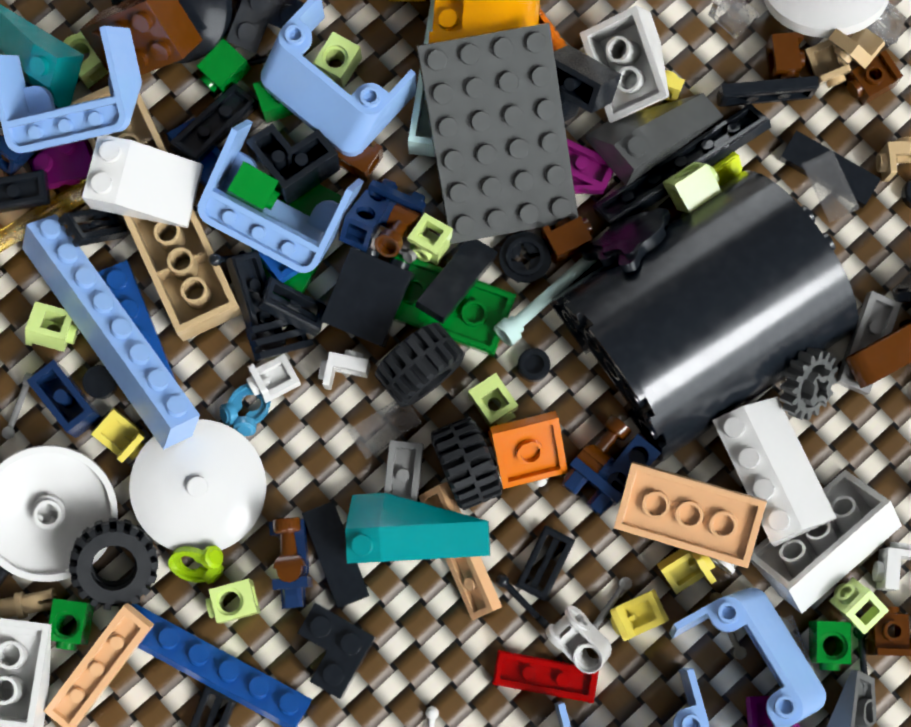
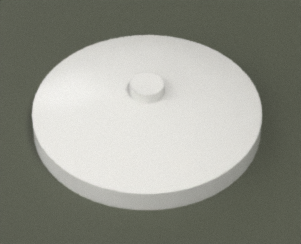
(822, 17)
(199, 488)
(44, 507)

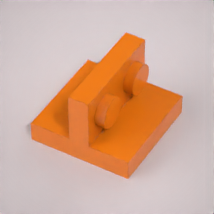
(528, 449)

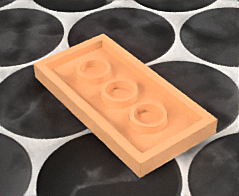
(690, 514)

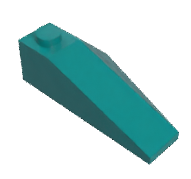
(42, 56)
(400, 529)

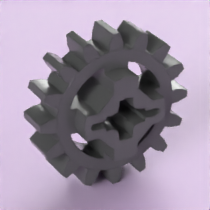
(808, 383)

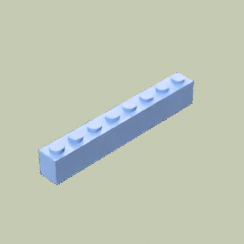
(110, 332)

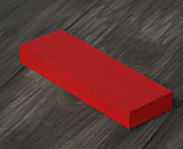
(544, 676)

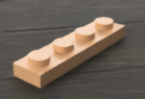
(467, 572)
(99, 667)

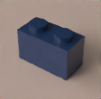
(64, 399)

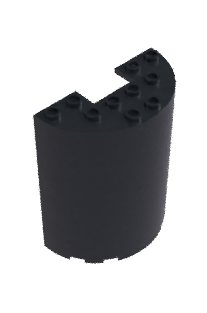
(712, 310)

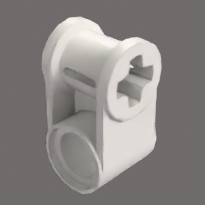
(578, 638)

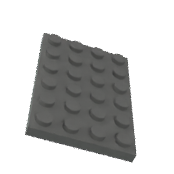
(498, 132)

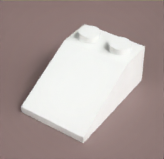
(633, 49)
(141, 182)
(24, 672)

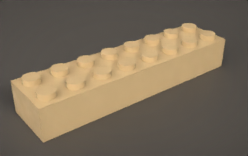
(176, 256)

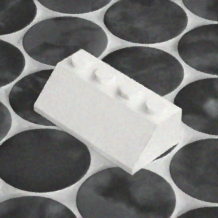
(774, 469)
(820, 558)

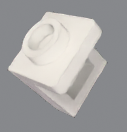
(347, 363)
(272, 378)
(887, 568)

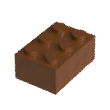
(158, 31)

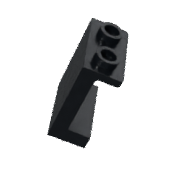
(368, 295)

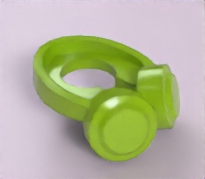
(210, 558)

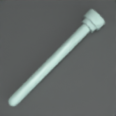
(510, 328)

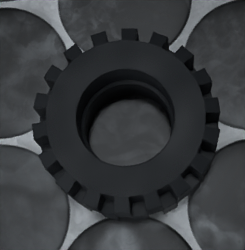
(419, 364)
(466, 463)
(113, 592)

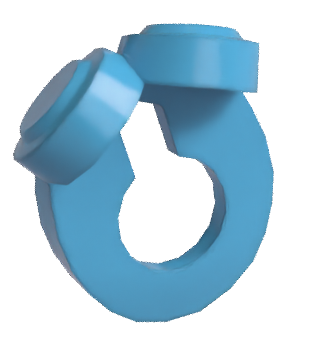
(245, 424)

